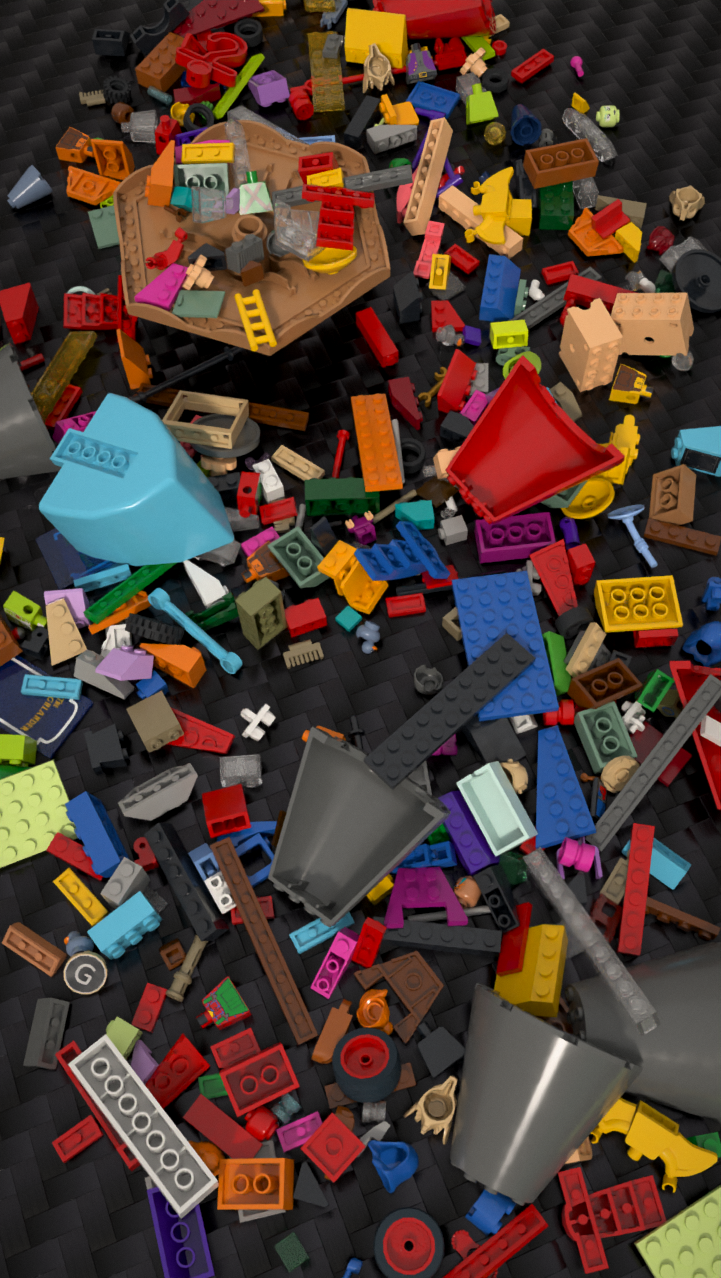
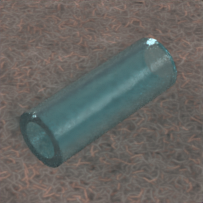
(160, 95)

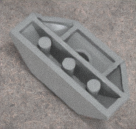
(159, 793)

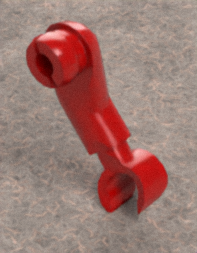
(445, 178)

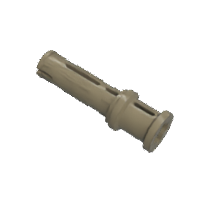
(183, 977)

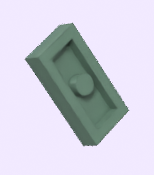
(522, 292)

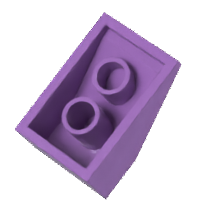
(269, 88)

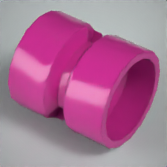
(574, 854)

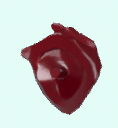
(660, 239)

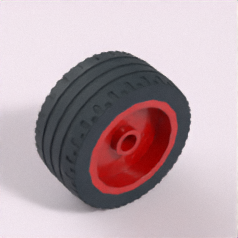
(366, 1065)
(413, 1226)

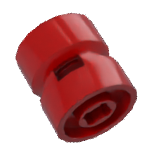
(301, 104)
(564, 715)

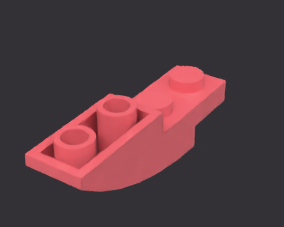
(403, 198)

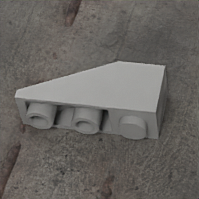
(390, 136)

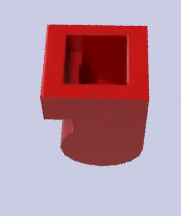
(147, 858)

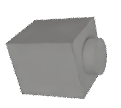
(453, 530)

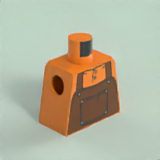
(74, 146)
(264, 564)

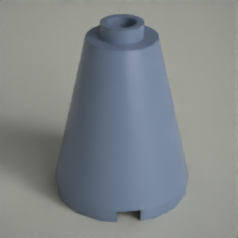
(28, 189)

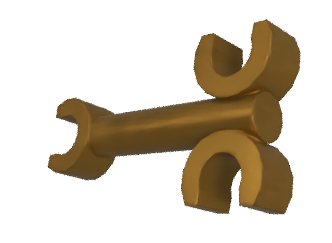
(439, 377)

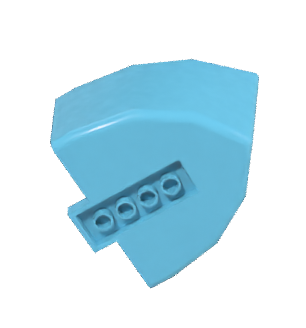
(133, 491)

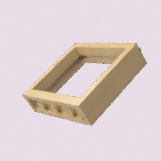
(206, 434)

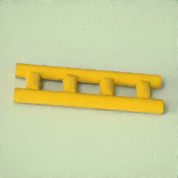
(260, 311)

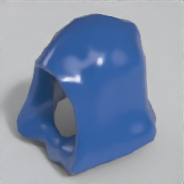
(711, 635)
(393, 1162)

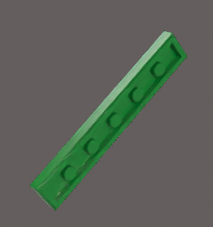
(125, 591)

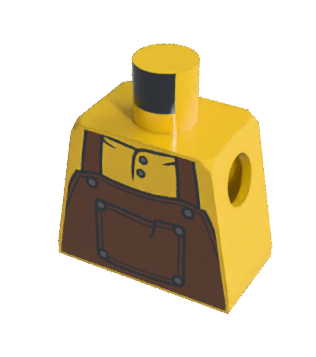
(629, 386)

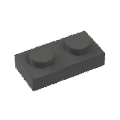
(332, 46)

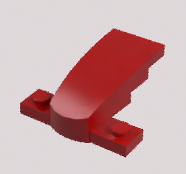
(336, 213)
(99, 312)
(606, 1213)

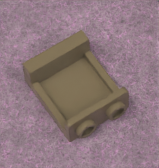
(155, 721)

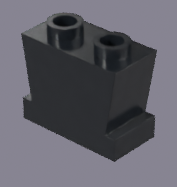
(106, 749)

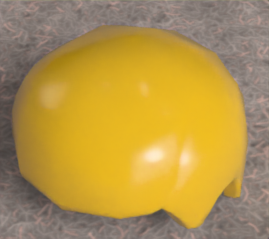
(178, 111)

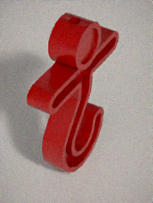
(224, 53)

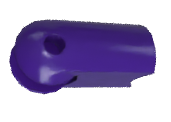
(570, 532)

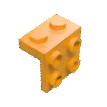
(398, 114)
(338, 563)
(361, 590)

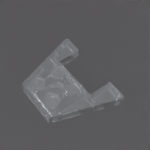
(293, 236)

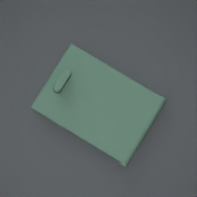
(198, 303)

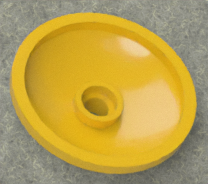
(331, 260)
(591, 500)

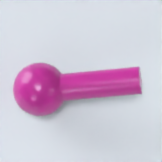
(576, 62)

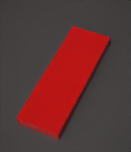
(514, 943)
(222, 1130)

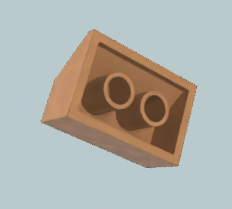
(673, 495)

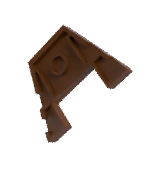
(413, 984)

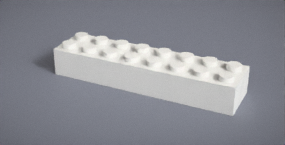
(144, 1126)

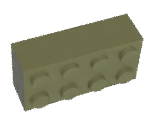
(261, 612)

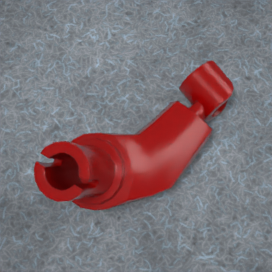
(166, 258)

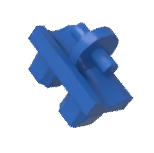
(712, 594)

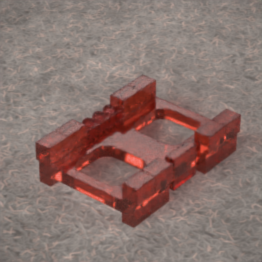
(611, 923)

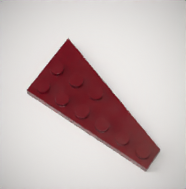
(216, 14)

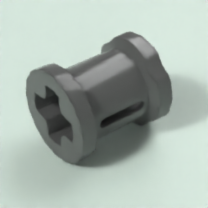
(542, 143)

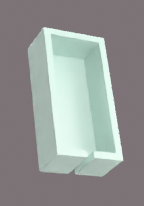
(496, 808)

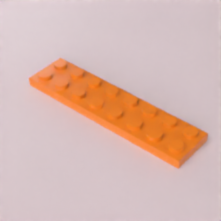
(376, 443)

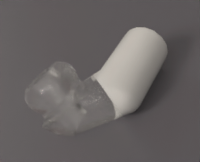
(451, 509)

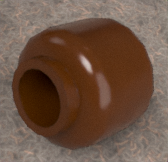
(121, 112)

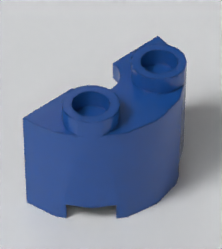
(488, 1211)

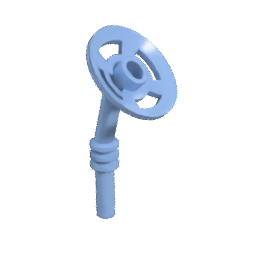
(627, 516)

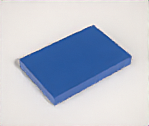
(433, 98)

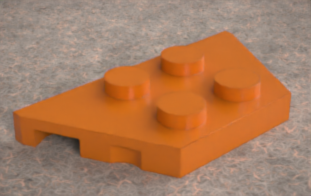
(89, 186)
(589, 240)
(134, 605)

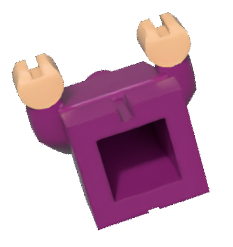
(362, 528)

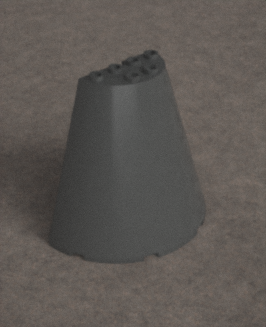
(23, 434)
(346, 828)
(683, 1052)
(528, 1097)

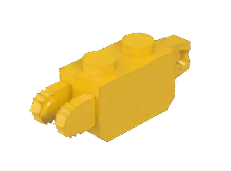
(628, 437)

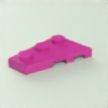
(164, 289)

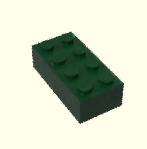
(556, 206)
(339, 497)

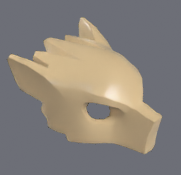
(376, 69)
(686, 202)
(436, 1108)

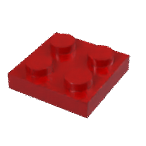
(333, 1147)

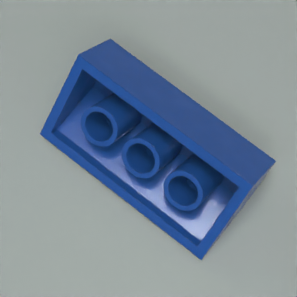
(499, 289)
(97, 833)

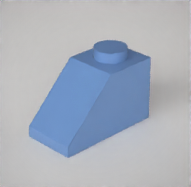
(204, 861)

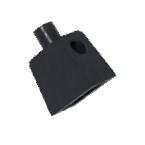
(438, 1049)

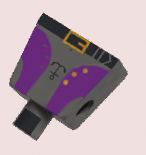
(419, 65)

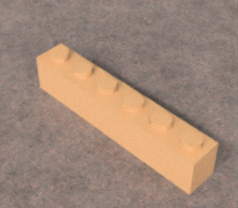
(460, 209)

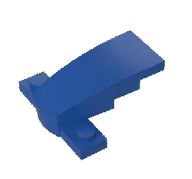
(402, 558)

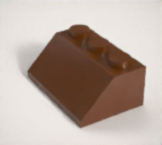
(603, 685)

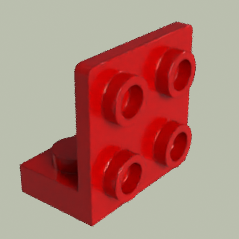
(655, 637)

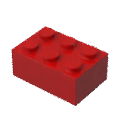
(259, 1079)

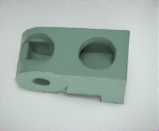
(506, 354)

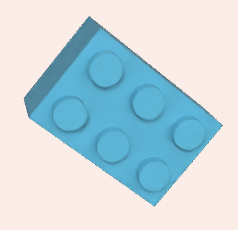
(125, 926)

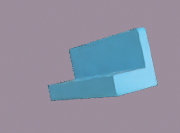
(113, 574)
(665, 864)

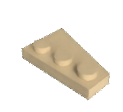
(63, 633)

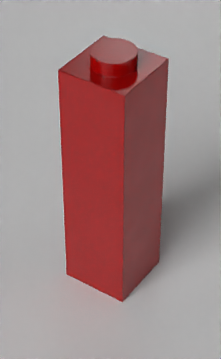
(377, 337)

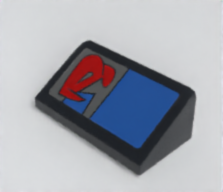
(598, 800)

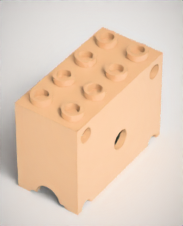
(653, 315)
(595, 345)

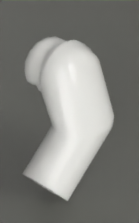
(647, 286)
(534, 291)

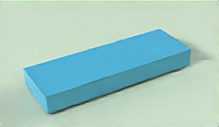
(52, 686)
(317, 932)

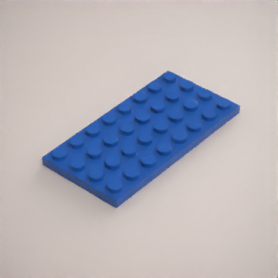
(486, 612)

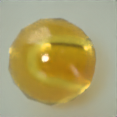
(495, 133)

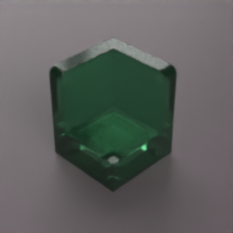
(664, 283)
(513, 867)
(292, 1251)

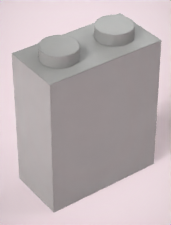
(124, 883)

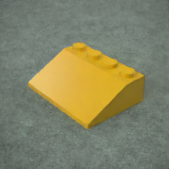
(373, 27)
(637, 604)
(540, 982)

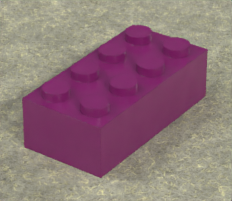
(513, 537)

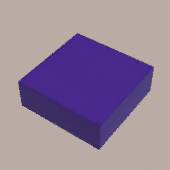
(472, 335)

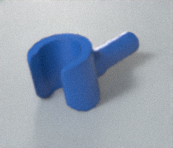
(353, 1266)

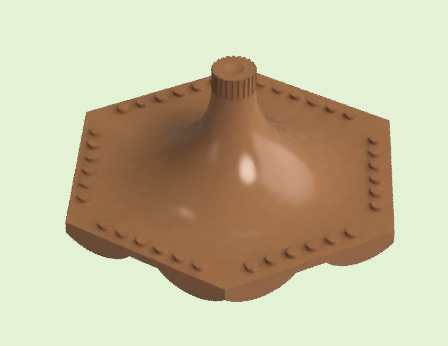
(291, 293)

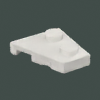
(115, 638)

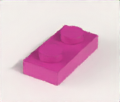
(475, 407)
(259, 540)
(298, 1132)

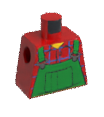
(250, 502)
(223, 1006)

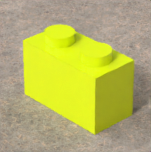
(509, 334)

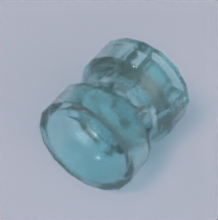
(290, 1105)

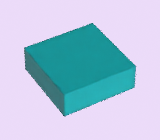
(348, 618)

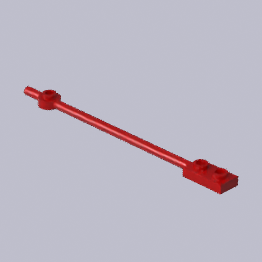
(442, 61)

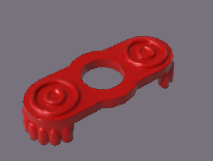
(463, 1243)

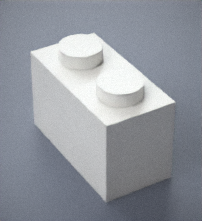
(270, 482)

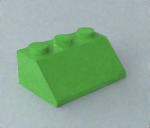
(556, 655)

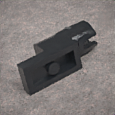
(523, 184)

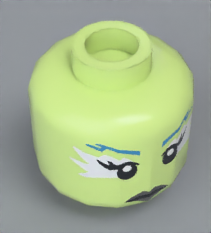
(607, 116)

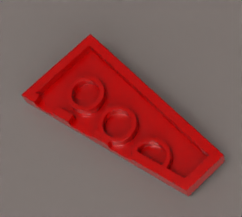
(201, 735)
(176, 1071)

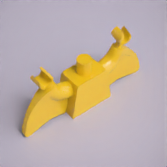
(494, 209)
(654, 1136)

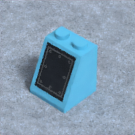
(699, 449)

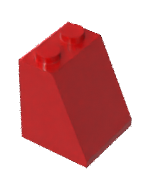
(19, 311)

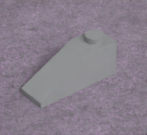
(85, 671)

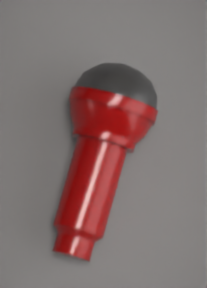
(18, 633)

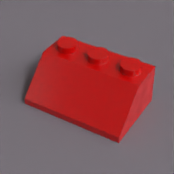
(457, 383)

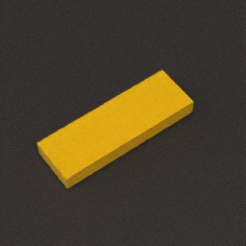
(208, 153)
(81, 897)

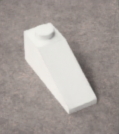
(207, 586)

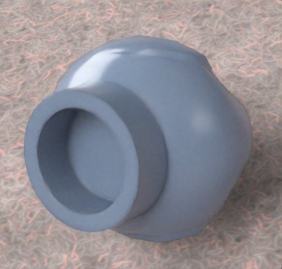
(369, 632)
(78, 943)

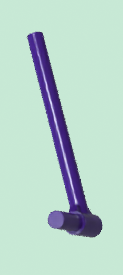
(432, 114)
(453, 180)

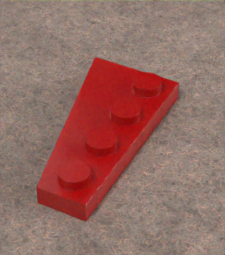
(555, 575)

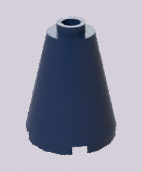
(524, 125)

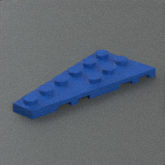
(560, 801)

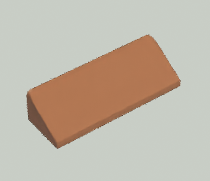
(34, 948)

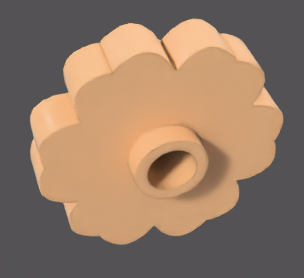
(475, 63)
(198, 274)
(218, 466)

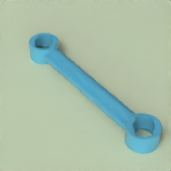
(161, 601)

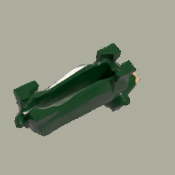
(216, 614)

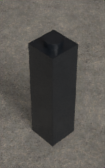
(362, 120)

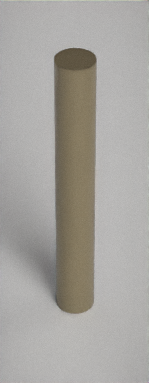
(391, 508)

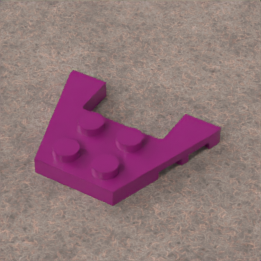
(422, 889)

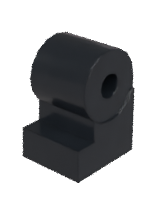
(38, 644)

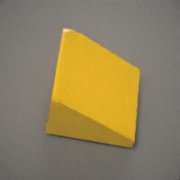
(579, 103)

